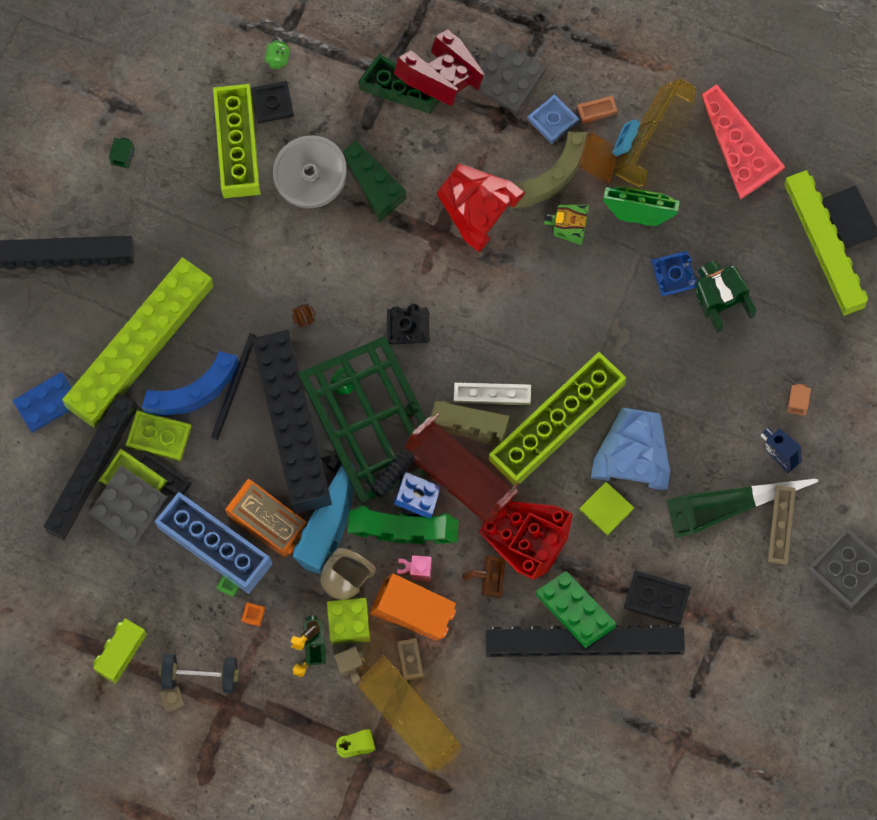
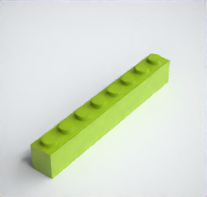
(826, 243)

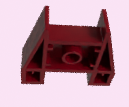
(445, 75)

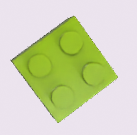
(348, 621)

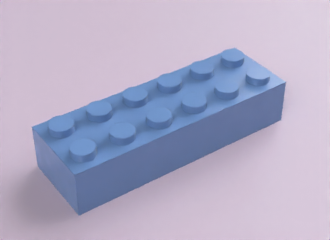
(213, 542)

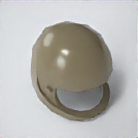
(342, 578)

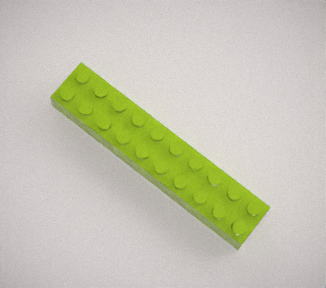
(138, 342)

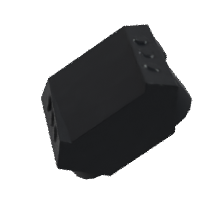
(408, 325)

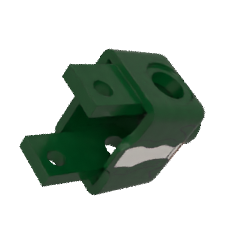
(721, 290)

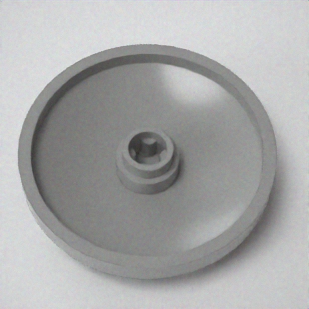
(310, 171)

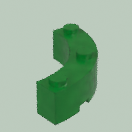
(402, 527)

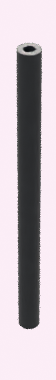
(233, 387)

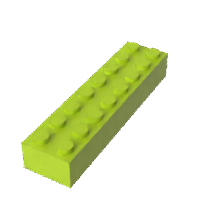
(557, 419)

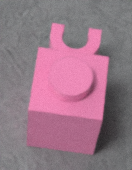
(419, 568)

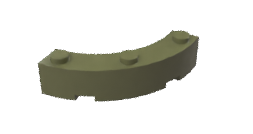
(557, 177)

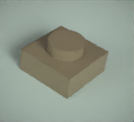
(172, 699)

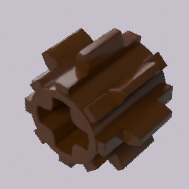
(303, 315)

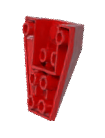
(529, 536)

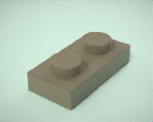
(410, 659)

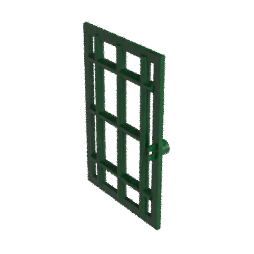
(372, 419)

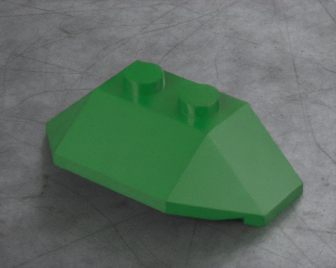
(640, 205)

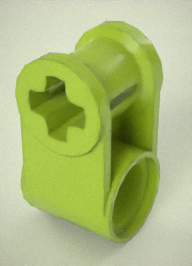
(357, 743)

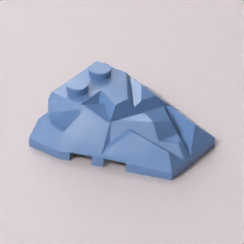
(634, 450)

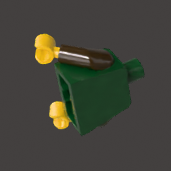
(314, 644)

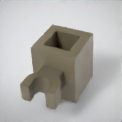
(349, 663)

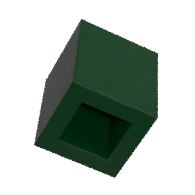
(121, 152)

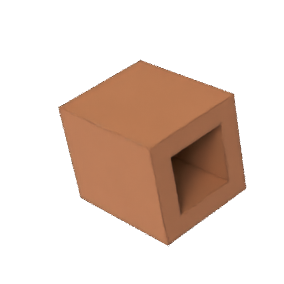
(799, 399)

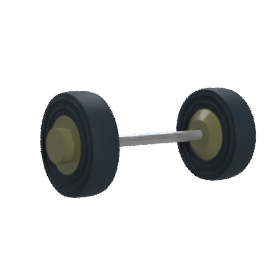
(169, 670)

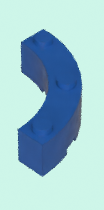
(196, 394)

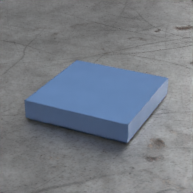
(553, 119)

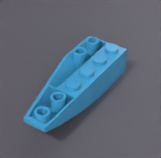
(325, 526)

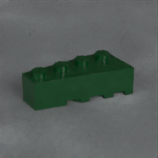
(382, 82)
(374, 181)

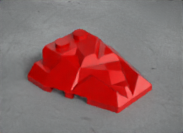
(477, 202)

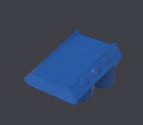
(674, 273)

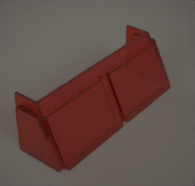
(459, 471)

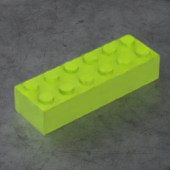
(236, 141)

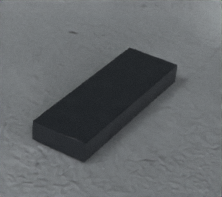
(176, 482)

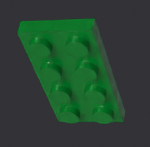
(575, 609)

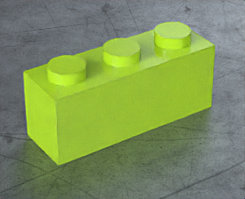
(119, 650)

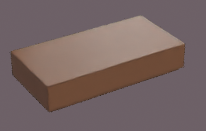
(597, 109)

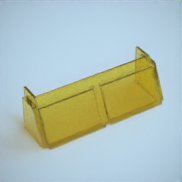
(626, 167)
(409, 715)

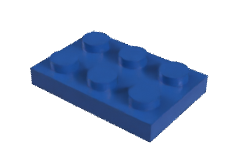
(43, 402)

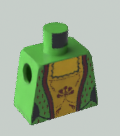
(569, 222)

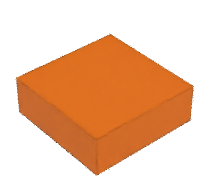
(253, 614)

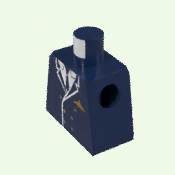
(782, 449)

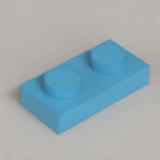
(626, 136)

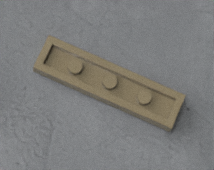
(781, 525)

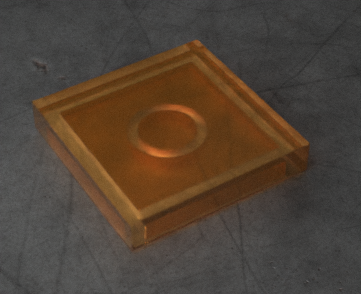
(598, 158)

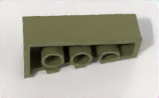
(471, 423)

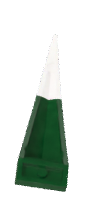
(703, 509)

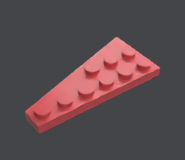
(744, 151)

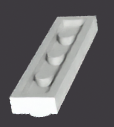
(492, 393)

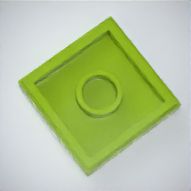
(606, 508)

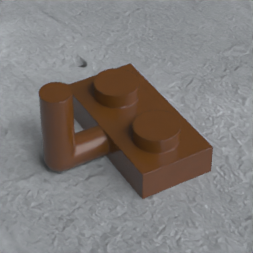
(492, 576)

